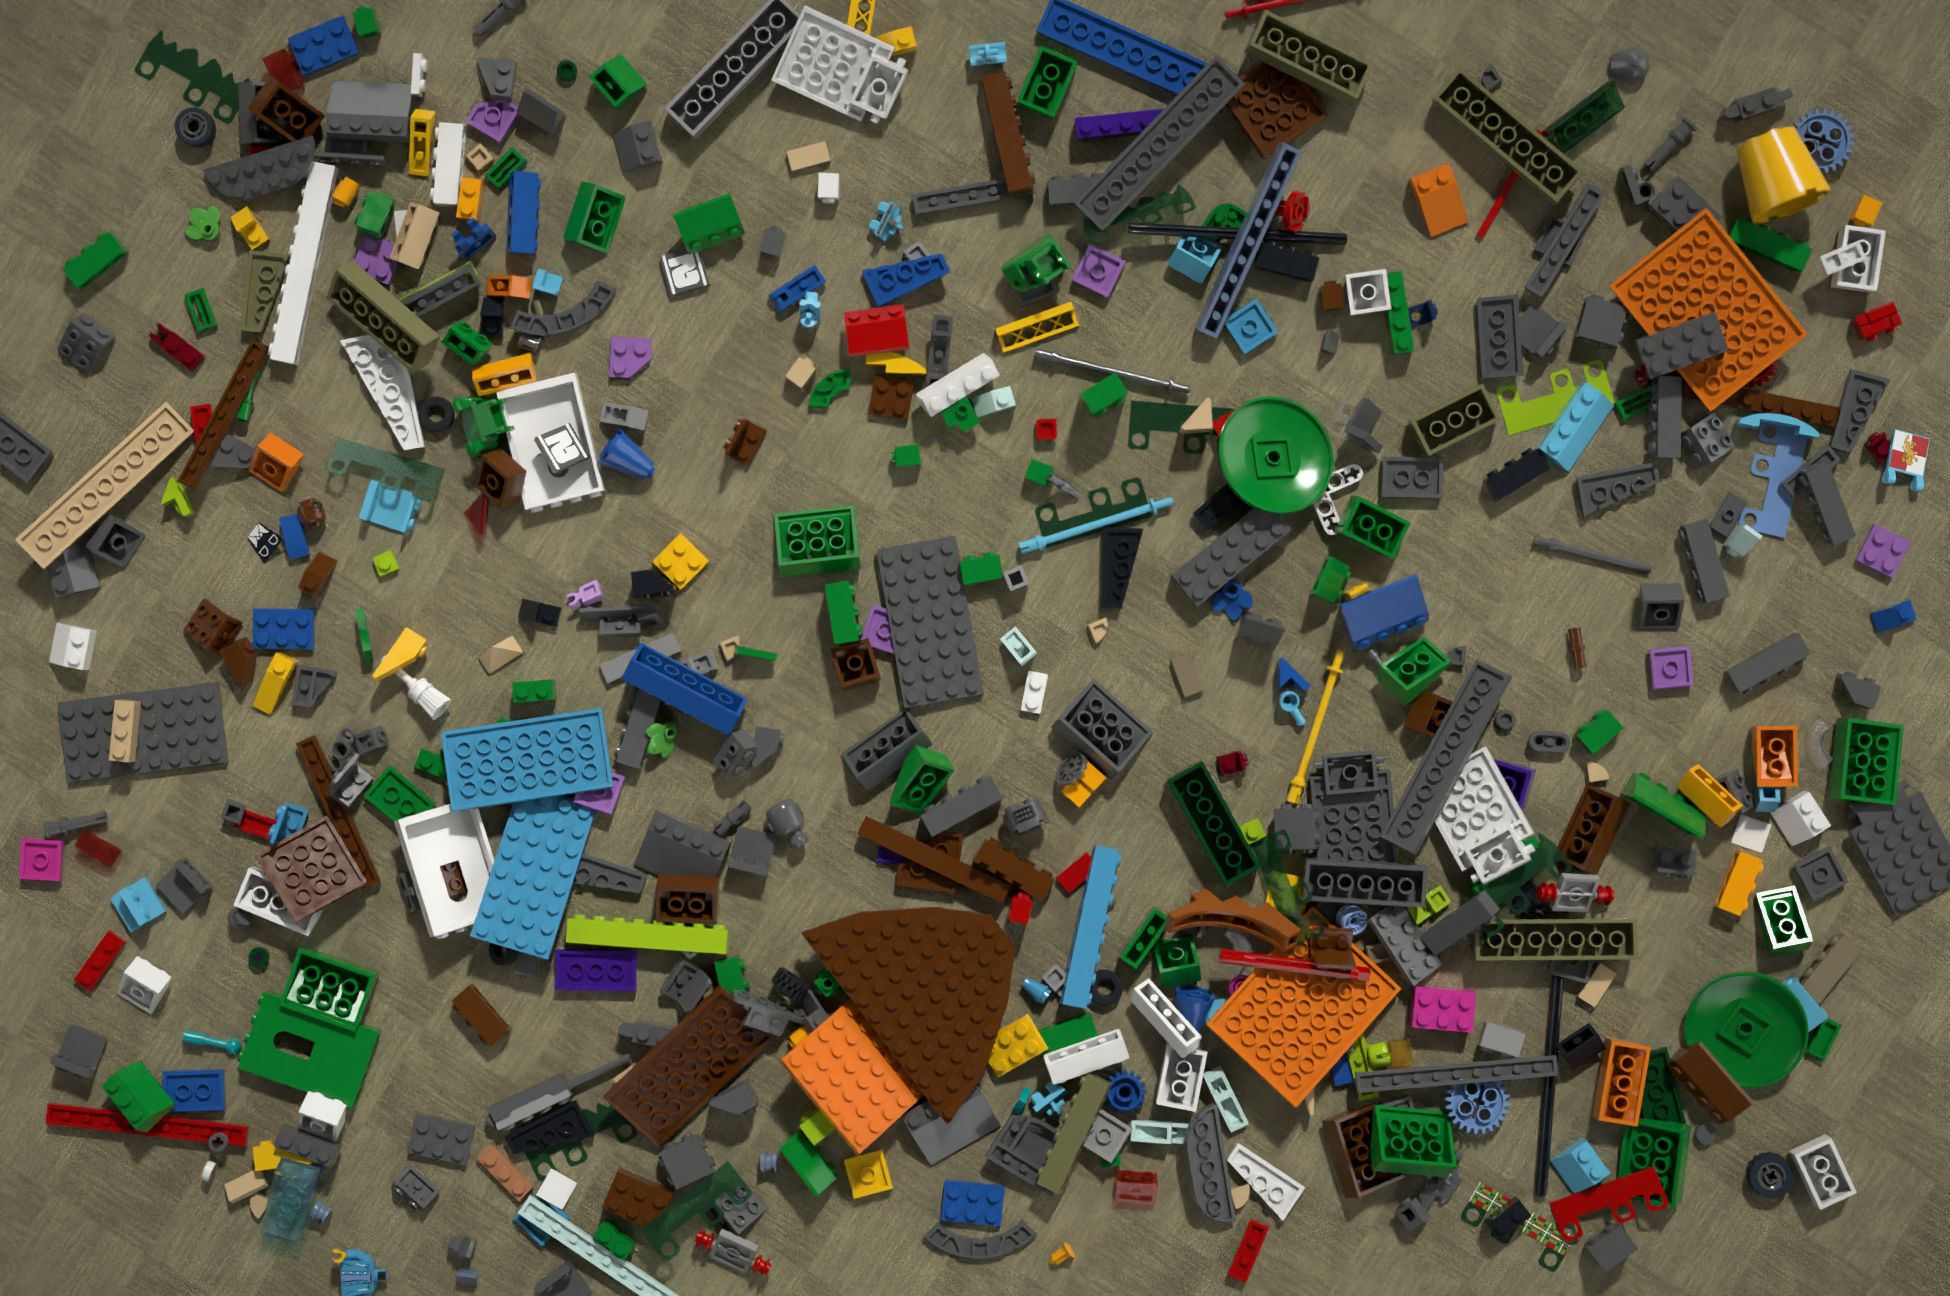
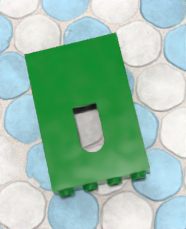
(335, 1064)

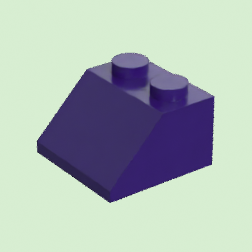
(1518, 780)

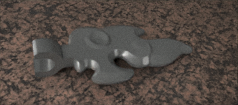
(1442, 1188)

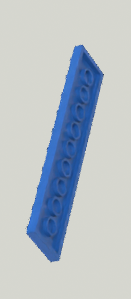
(1119, 46)

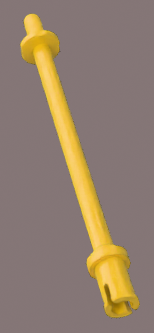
(1298, 782)

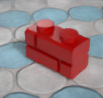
(1876, 321)
(1020, 907)

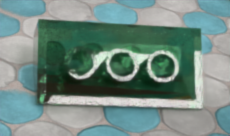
(1584, 117)

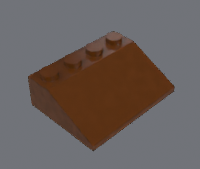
(1350, 1146)

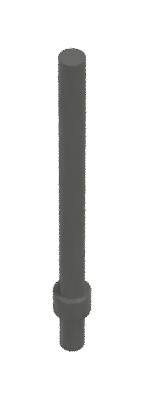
(1554, 545)

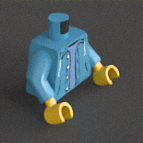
(358, 1272)

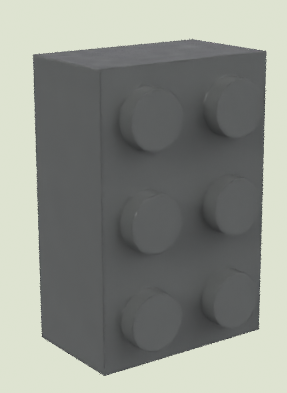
(1678, 205)

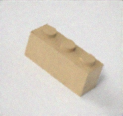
(414, 235)
(125, 730)

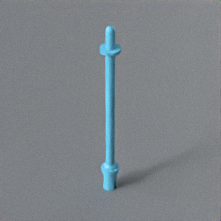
(1041, 542)

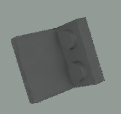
(350, 782)
(752, 851)
(183, 885)
(737, 1216)
(563, 1282)

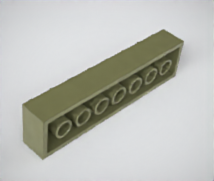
(1507, 136)
(1538, 937)

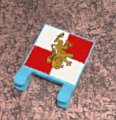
(1907, 456)

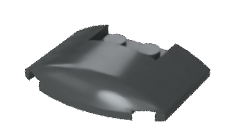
(1023, 1147)

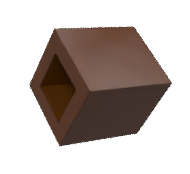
(1331, 296)

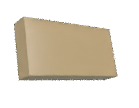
(808, 156)
(1597, 984)
(245, 1185)

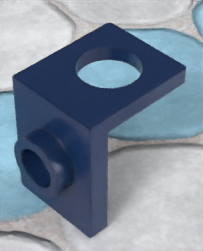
(1429, 313)

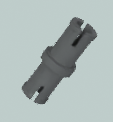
(732, 818)

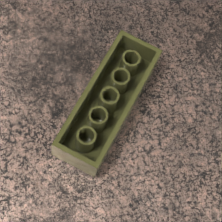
(1308, 57)
(383, 316)

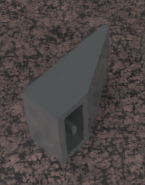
(1260, 632)

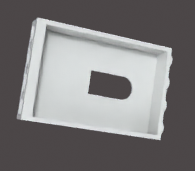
(537, 410)
(439, 839)

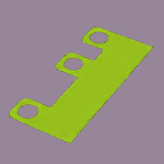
(1545, 409)

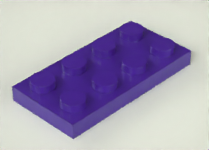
(596, 970)

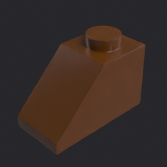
(317, 574)
(240, 660)

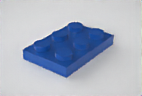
(323, 45)
(284, 628)
(195, 1089)
(972, 1202)

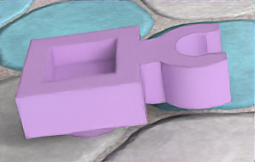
(588, 595)

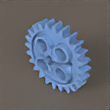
(1827, 123)
(1494, 1108)

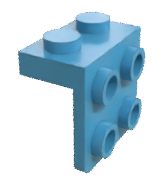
(289, 821)

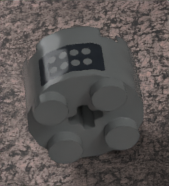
(1025, 817)

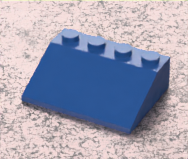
(1385, 612)

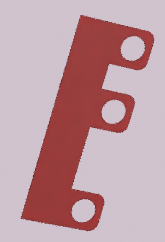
(1608, 1194)

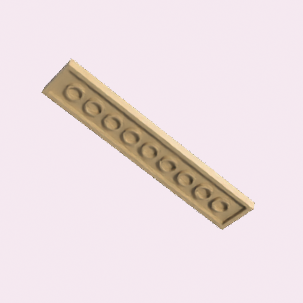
(104, 485)

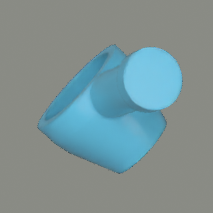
(1291, 706)

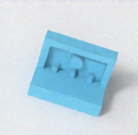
(138, 904)

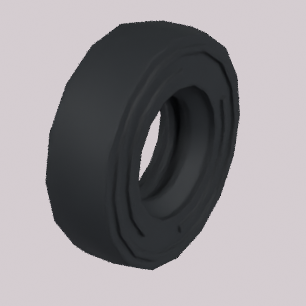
(425, 408)
(500, 959)
(1116, 991)

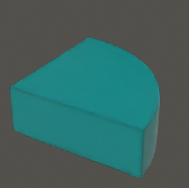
(1022, 1100)

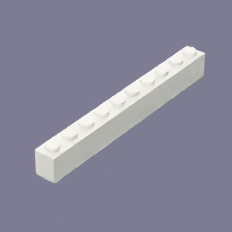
(304, 263)

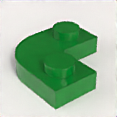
(1225, 214)

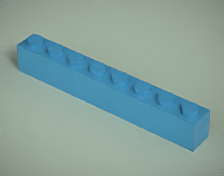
(1089, 927)

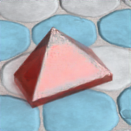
(478, 513)

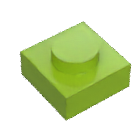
(385, 563)
(1252, 831)

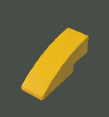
(895, 363)

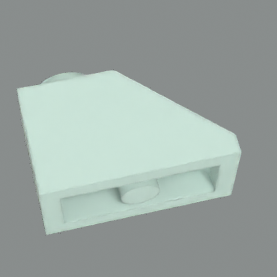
(993, 401)
(1741, 541)

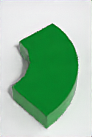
(829, 387)
(365, 640)

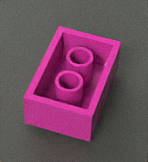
(1442, 1008)

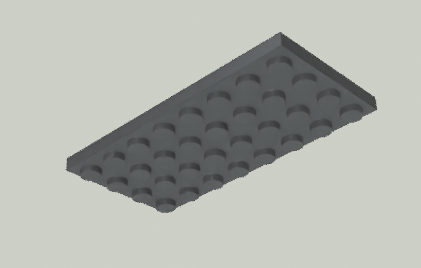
(929, 621)
(175, 731)

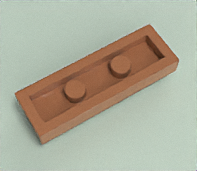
(505, 1172)

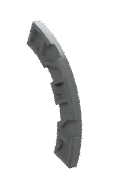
(566, 320)
(980, 1247)

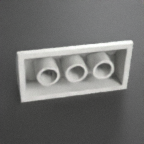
(260, 898)

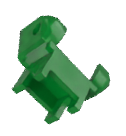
(1042, 259)
(482, 423)

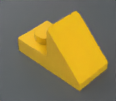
(249, 228)

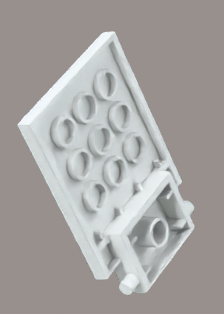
(840, 67)
(1484, 821)

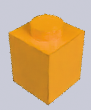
(1865, 211)

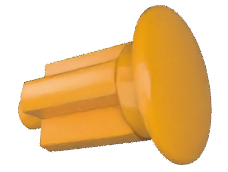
(1062, 1254)

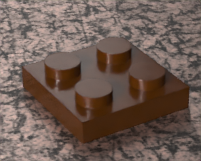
(891, 397)

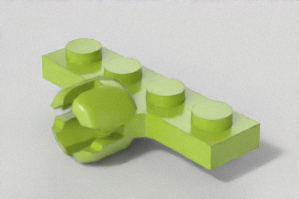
(1367, 1058)

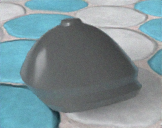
(1629, 65)

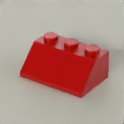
(876, 330)

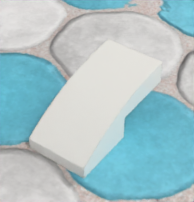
(1843, 257)

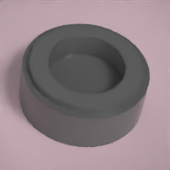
(1505, 719)
(1705, 1133)

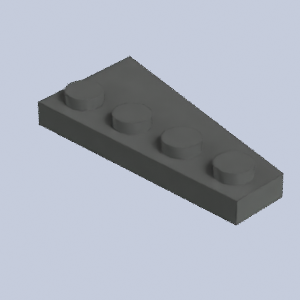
(1612, 486)

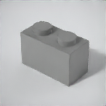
(1501, 1039)

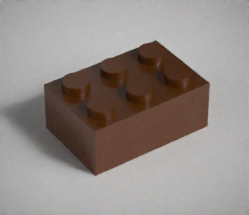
(285, 111)
(687, 899)
(636, 1197)

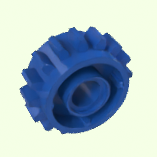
(1133, 1098)

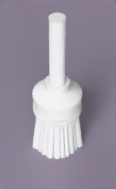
(424, 694)

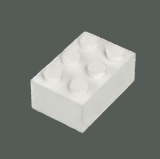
(1865, 274)
(1181, 1079)
(1822, 1172)

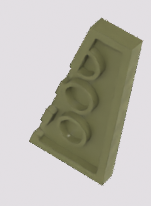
(261, 286)

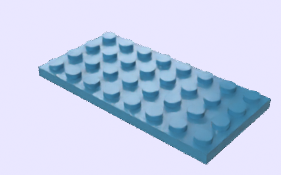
(527, 759)
(533, 875)

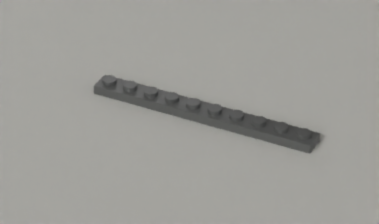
(1456, 1073)

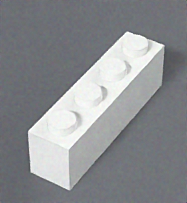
(449, 163)
(957, 384)
(1165, 1018)
(1086, 1056)

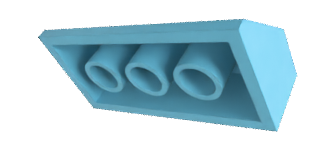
(1575, 426)

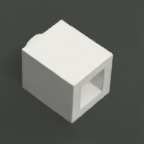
(828, 187)

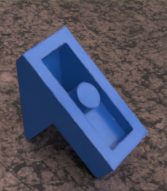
(1893, 616)
(1286, 671)

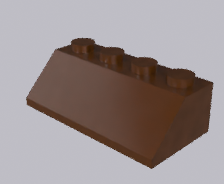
(1592, 828)
(1709, 1082)

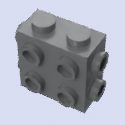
(1601, 322)
(1300, 825)
(686, 1160)

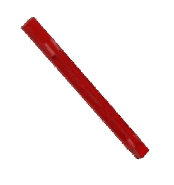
(1289, 964)

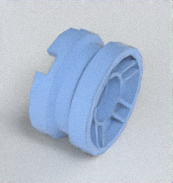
(1352, 917)

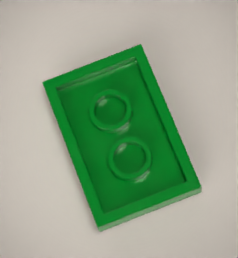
(398, 795)

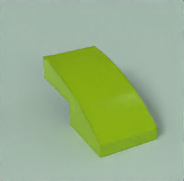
(1435, 901)

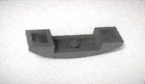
(939, 348)

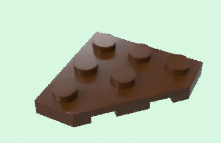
(918, 876)

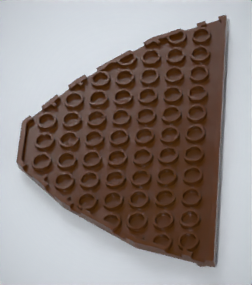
(928, 987)

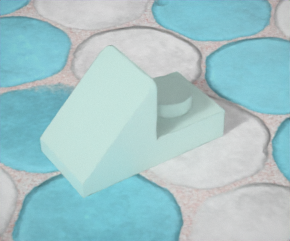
(1018, 646)

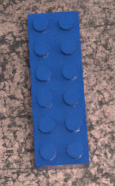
(684, 688)

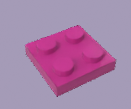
(41, 859)

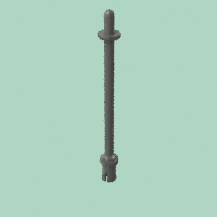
(1056, 358)

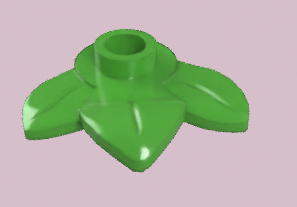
(201, 222)
(660, 740)

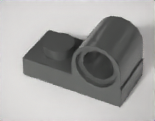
(1629, 179)

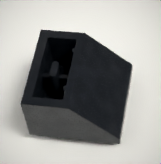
(650, 582)

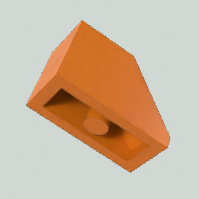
(508, 286)

